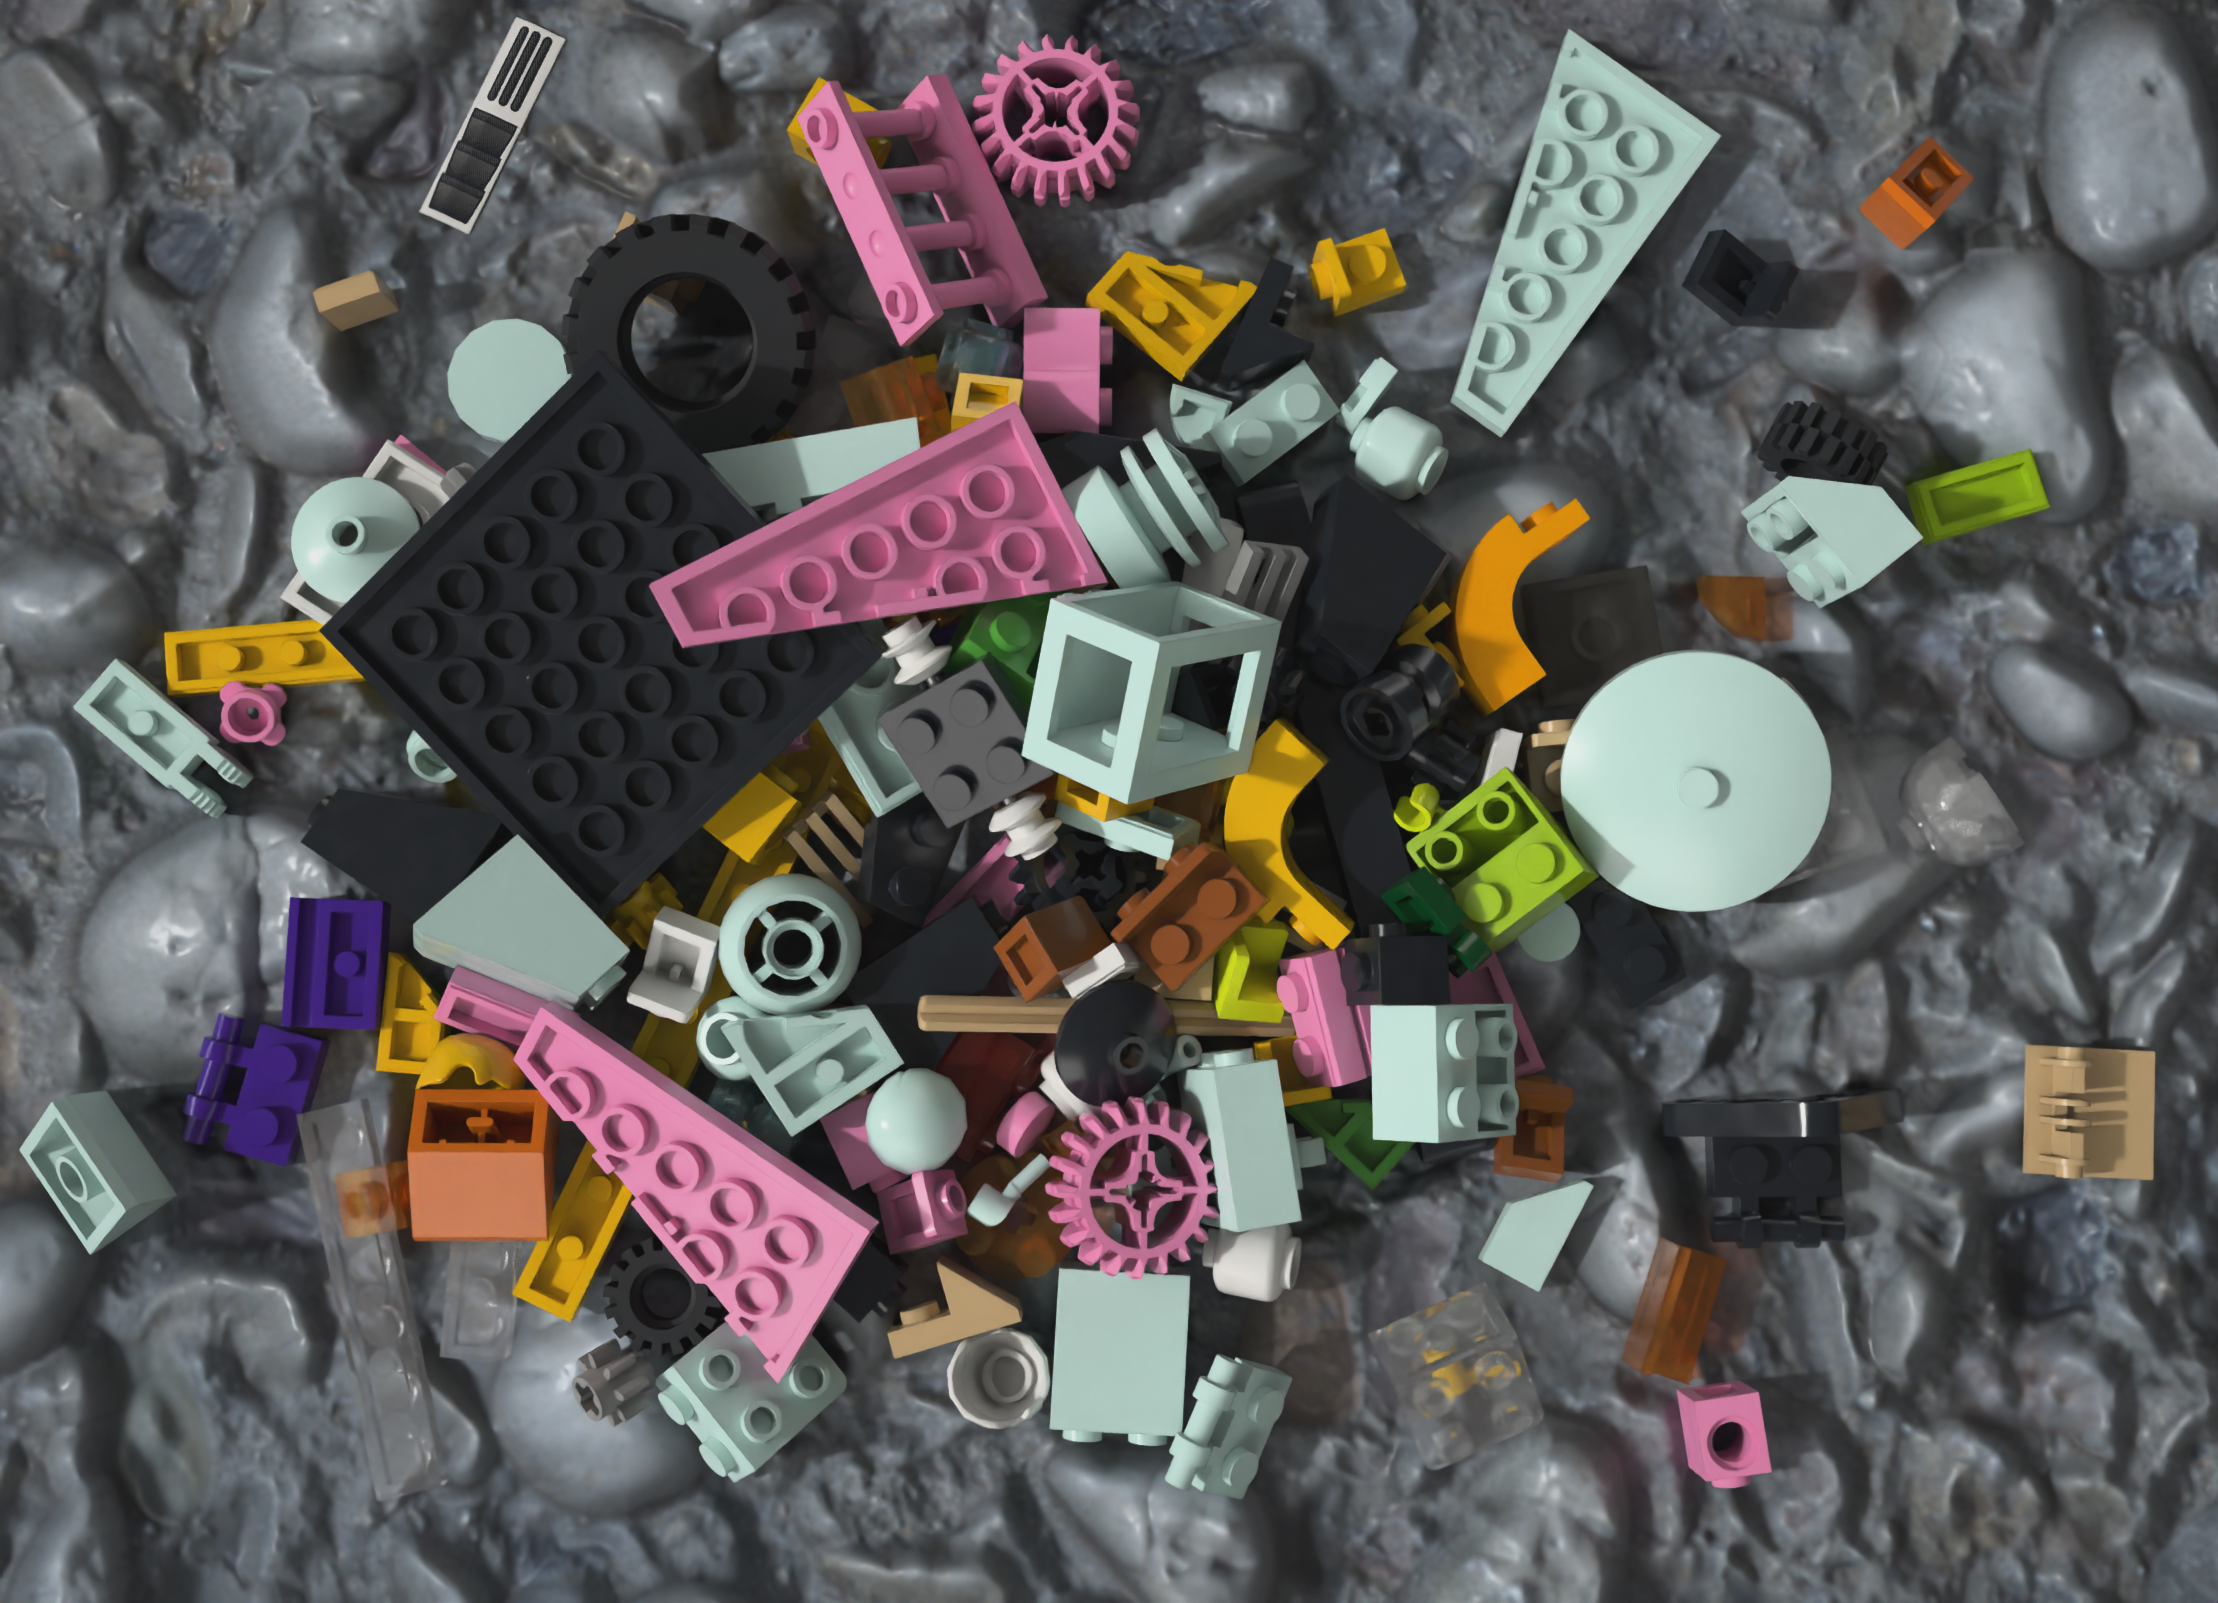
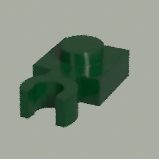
(1431, 910)

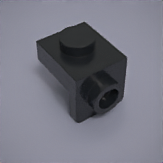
(1738, 281)

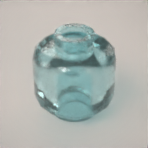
(977, 350)

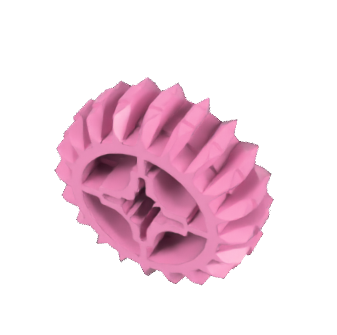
(1087, 85)
(1137, 1212)

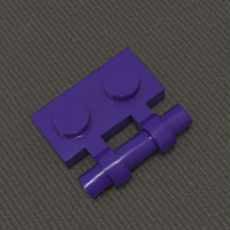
(277, 1087)

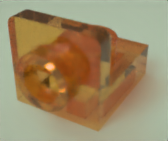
(374, 1199)

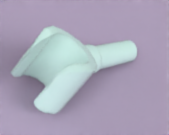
(992, 1206)

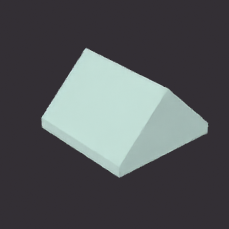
(95, 1167)

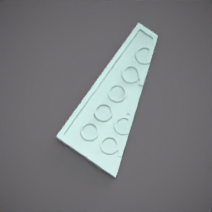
(1588, 197)

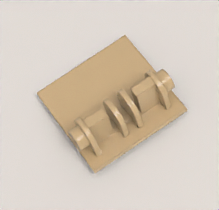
(2089, 1112)

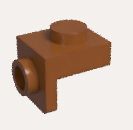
(1540, 1131)

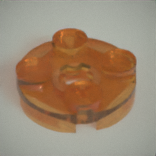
(1006, 1252)

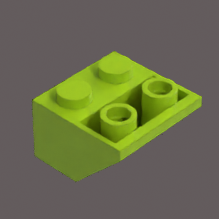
(1502, 859)

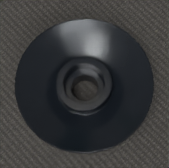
(1098, 1030)

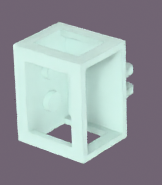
(1112, 683)

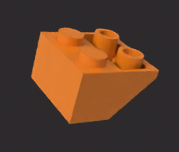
(482, 1165)

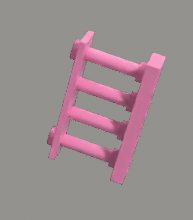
(964, 191)

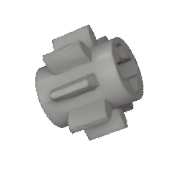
(613, 1383)

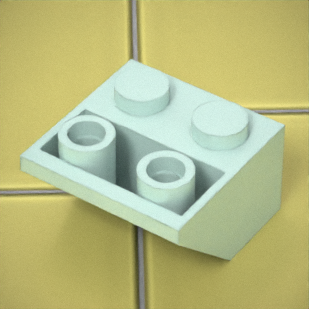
(1829, 534)
(1443, 1072)

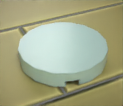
(505, 376)

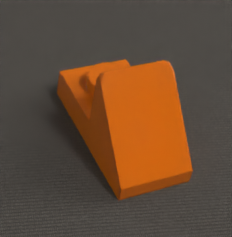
(1916, 193)

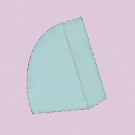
(1371, 389)
(1194, 414)

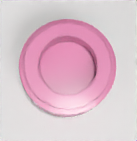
(1025, 1123)

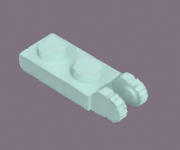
(158, 735)

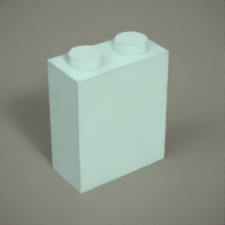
(1244, 1116)
(1119, 1353)

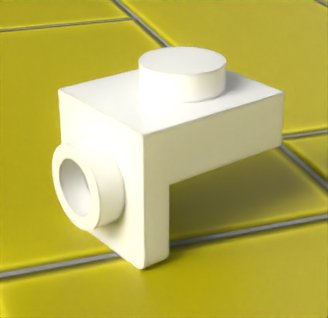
(676, 966)

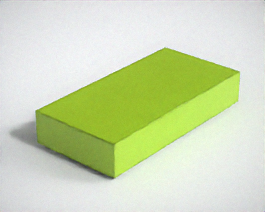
(1977, 497)

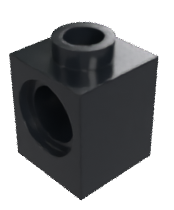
(872, 1281)

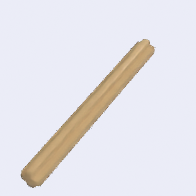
(1046, 1014)

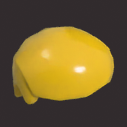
(471, 1063)

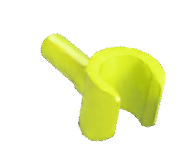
(1420, 809)

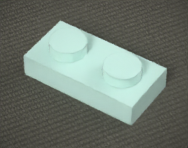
(1271, 423)

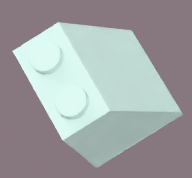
(525, 931)

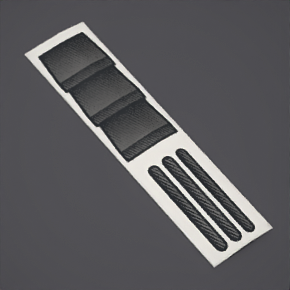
(492, 125)

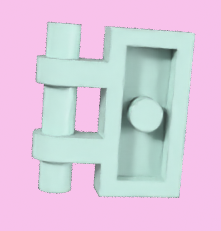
(1228, 1427)

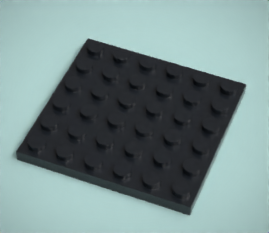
(545, 665)

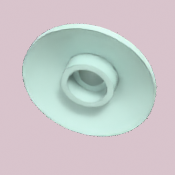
(383, 527)

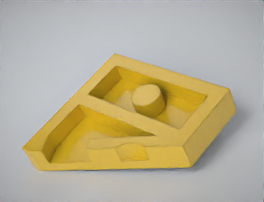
(1168, 309)

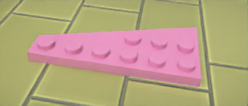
(923, 534)
(712, 1193)

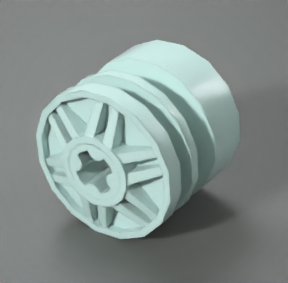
(1146, 514)

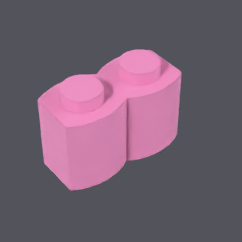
(1064, 371)

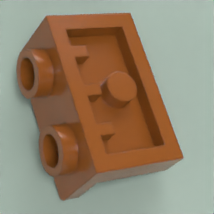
(1189, 912)

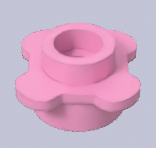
(237, 724)

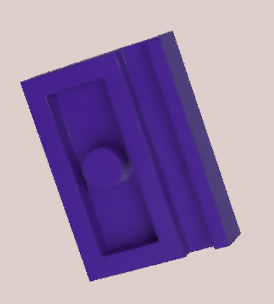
(336, 963)

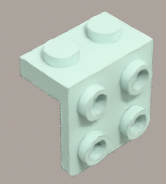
(739, 1405)

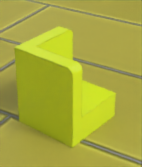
(1247, 973)

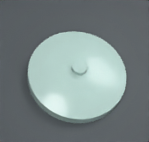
(1695, 780)

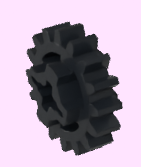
(1106, 887)

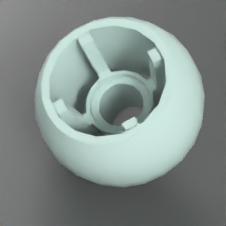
(825, 985)

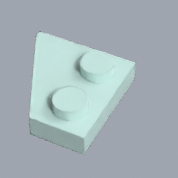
(812, 1059)

